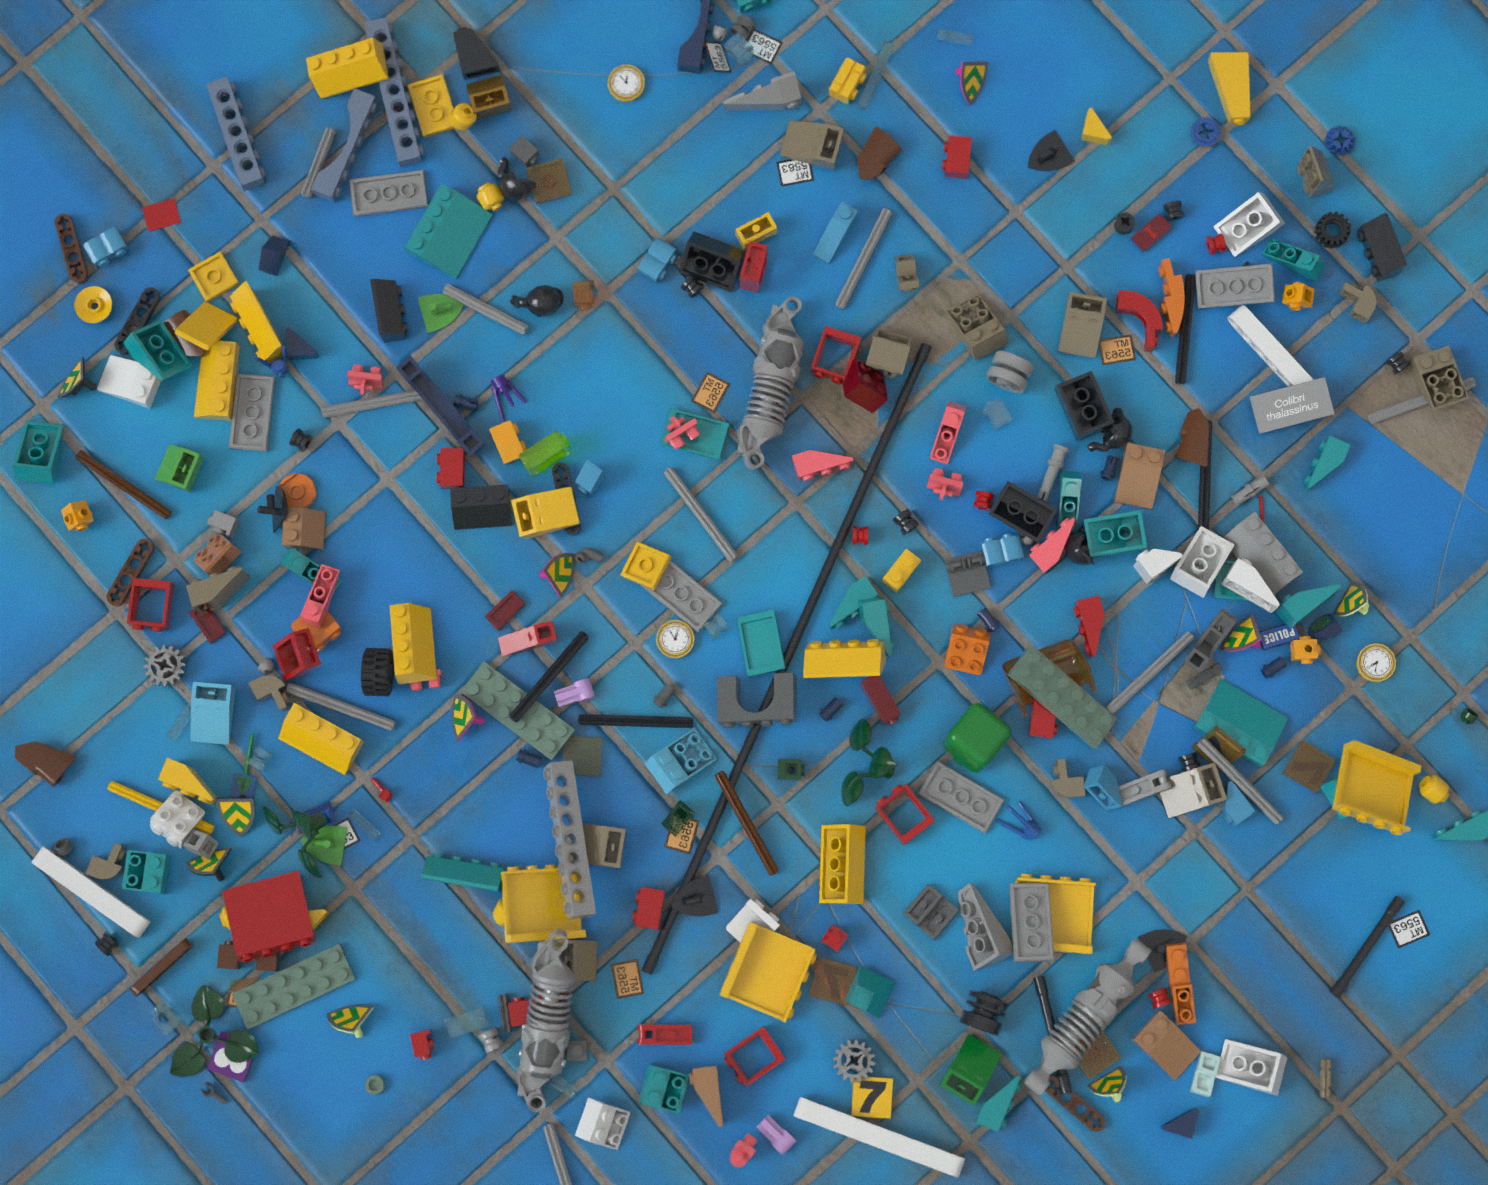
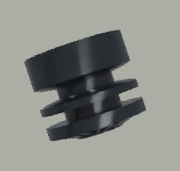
(984, 1012)

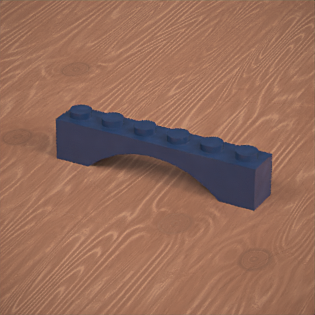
(691, 52)
(440, 406)

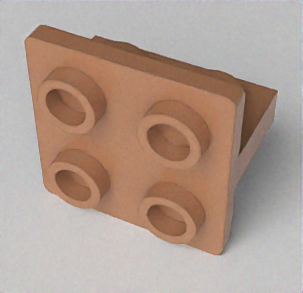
(216, 555)

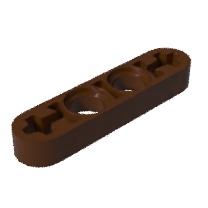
(70, 249)
(128, 571)
(161, 967)
(1074, 1101)

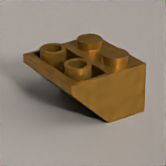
(488, 97)

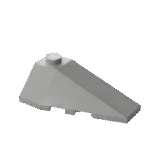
(779, 95)
(985, 935)

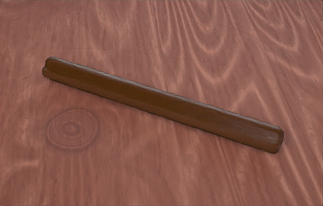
(123, 484)
(746, 822)

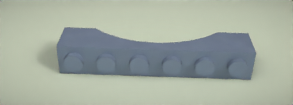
(329, 180)

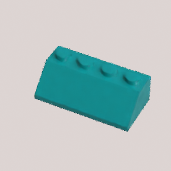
(463, 873)

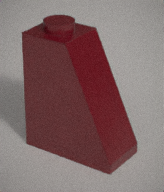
(880, 699)

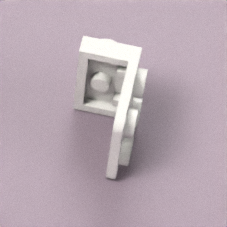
(176, 819)
(754, 913)

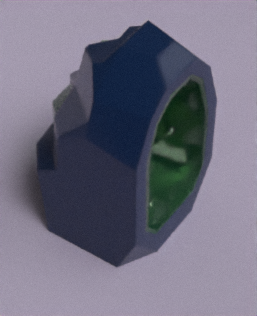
(1324, 627)

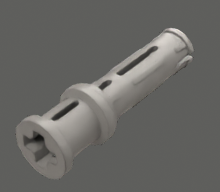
(1055, 464)

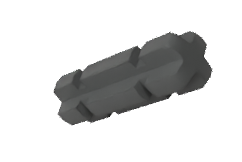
(1204, 676)
(504, 1013)

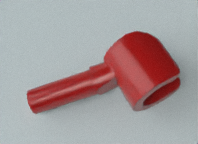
(385, 794)

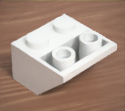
(602, 1124)

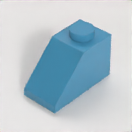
(589, 478)
(1103, 787)
(1236, 806)

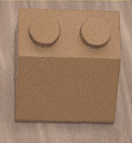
(304, 529)

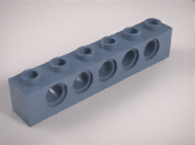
(248, 178)

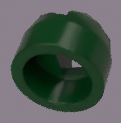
(1469, 716)

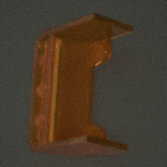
(1066, 657)

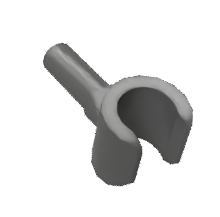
(211, 1092)

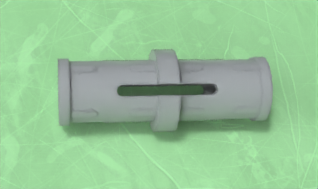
(1250, 490)

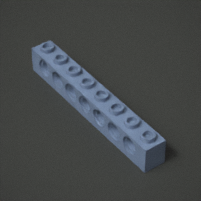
(405, 155)

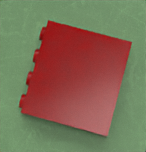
(268, 916)

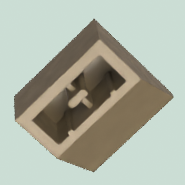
(889, 351)
(581, 958)

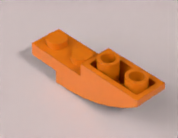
(1172, 305)
(1180, 984)

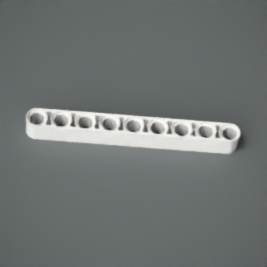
(879, 1137)

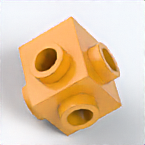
(1298, 296)
(77, 516)
(1298, 650)

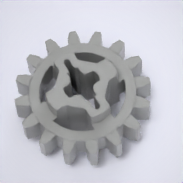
(167, 658)
(845, 1050)

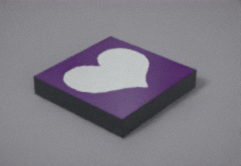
(223, 1066)

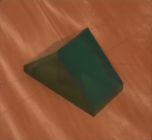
(678, 818)

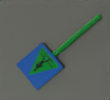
(243, 783)

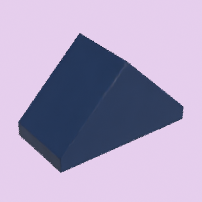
(273, 255)
(297, 348)
(1183, 1124)

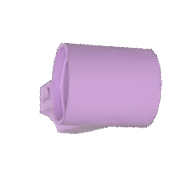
(579, 691)
(779, 1137)

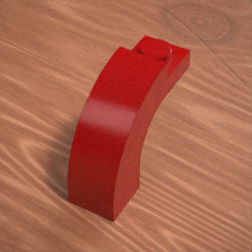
(1138, 305)

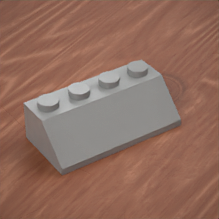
(1260, 547)

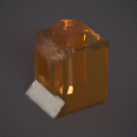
(583, 294)

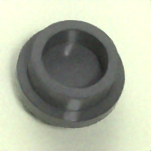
(63, 847)

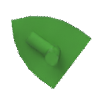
(438, 311)
(328, 844)

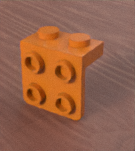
(329, 631)
(967, 649)

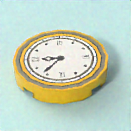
(626, 83)
(675, 639)
(1376, 662)

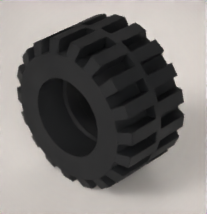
(377, 672)

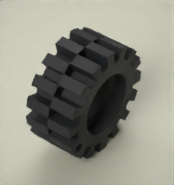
(1332, 219)

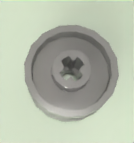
(1009, 372)

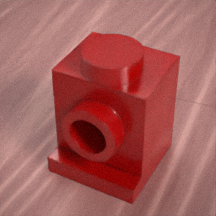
(834, 938)
(422, 1044)

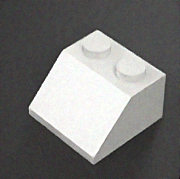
(1155, 562)

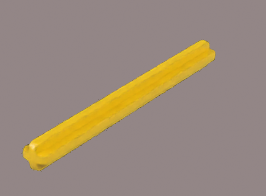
(151, 803)

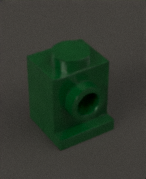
(784, 764)

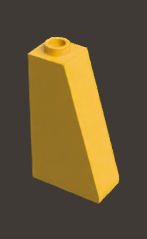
(1231, 79)

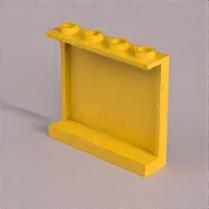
(1374, 787)
(536, 905)
(1070, 912)
(768, 972)

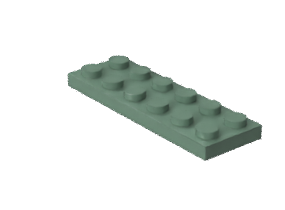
(501, 696)
(1062, 696)
(293, 986)

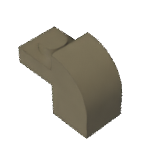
(906, 272)
(1364, 301)
(270, 686)
(1066, 786)
(109, 868)

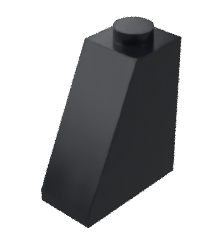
(473, 55)

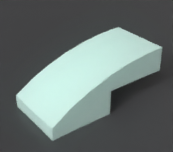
(1205, 1074)

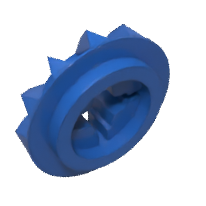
(1209, 125)
(1335, 146)

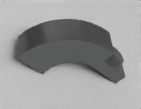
(1210, 640)

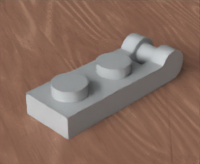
(1143, 787)

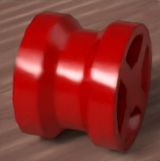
(1215, 244)
(983, 500)
(860, 535)
(1159, 998)

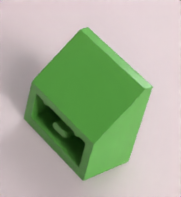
(179, 468)

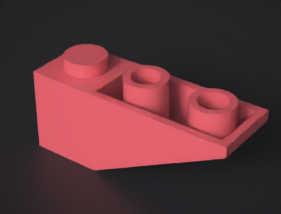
(947, 432)
(814, 463)
(1051, 551)
(320, 597)

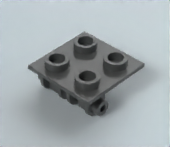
(967, 573)

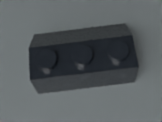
(1382, 247)
(712, 261)
(389, 310)
(1084, 405)
(481, 507)
(1022, 511)

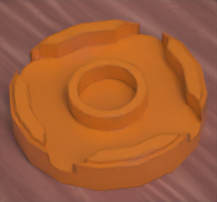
(299, 490)

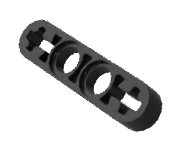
(133, 319)
(566, 475)

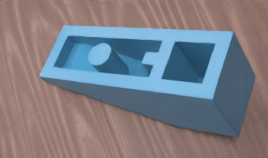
(835, 232)

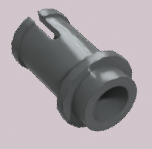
(664, 695)

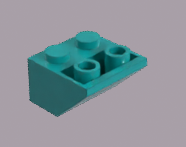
(146, 872)
(663, 1088)

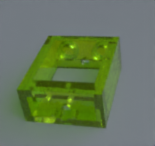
(545, 453)

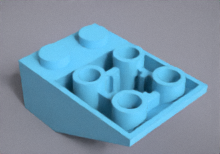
(212, 712)
(680, 761)

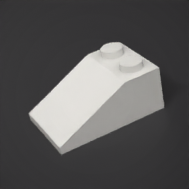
(1249, 224)
(129, 381)
(1202, 562)
(1248, 583)
(1251, 1067)

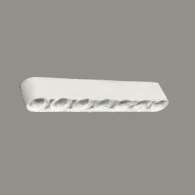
(1267, 347)
(91, 892)

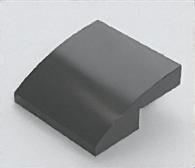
(931, 912)

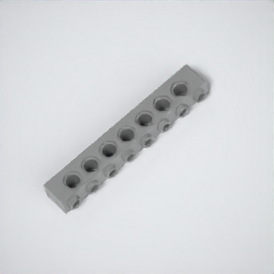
(580, 868)

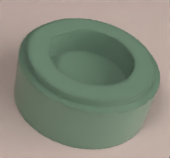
(375, 1085)

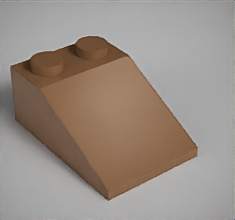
(1139, 475)
(1166, 1044)
(707, 1086)

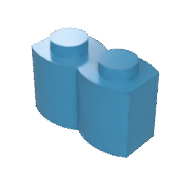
(106, 247)
(657, 260)
(1002, 550)

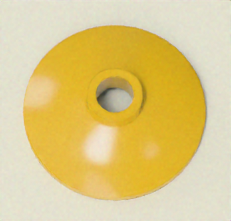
(89, 297)

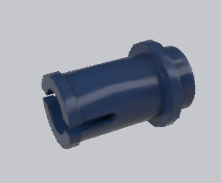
(465, 402)
(1109, 468)
(988, 620)
(1272, 668)
(827, 713)
(528, 758)

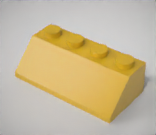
(348, 68)
(256, 321)
(217, 382)
(413, 643)
(844, 658)
(320, 739)
(842, 864)

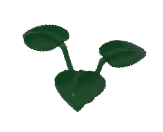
(880, 766)
(307, 825)
(239, 1047)

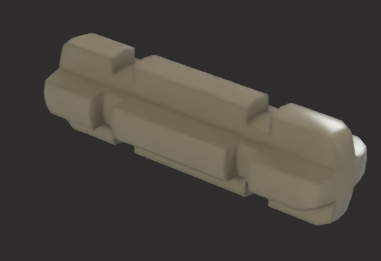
(1325, 1078)

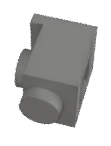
(223, 523)
(200, 844)

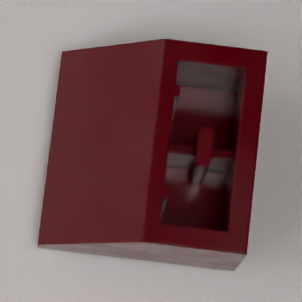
(865, 386)

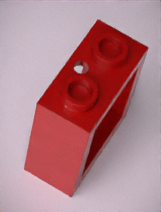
(753, 267)
(840, 337)
(137, 585)
(307, 659)
(897, 791)
(731, 1062)

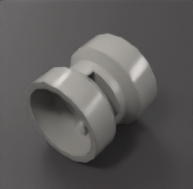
(491, 1040)

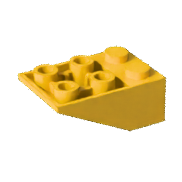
(545, 512)
(181, 776)

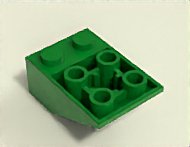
(970, 1069)

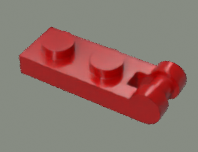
(665, 1034)

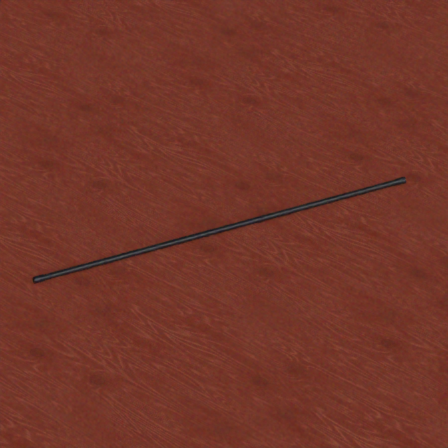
(920, 359)

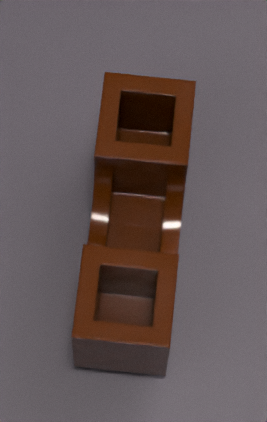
(228, 960)

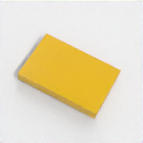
(432, 105)
(206, 325)

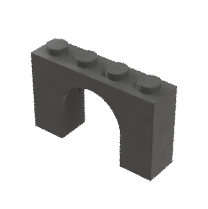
(781, 710)

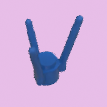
(278, 366)
(1030, 828)

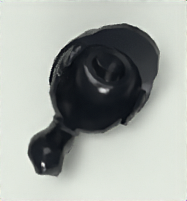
(510, 187)
(540, 301)
(1115, 435)
(1077, 548)

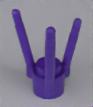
(501, 386)

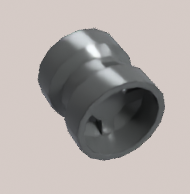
(743, 26)

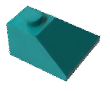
(869, 991)

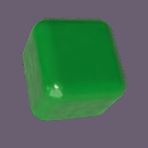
(976, 738)

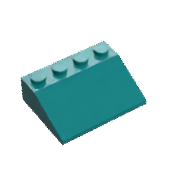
(448, 231)
(1244, 720)

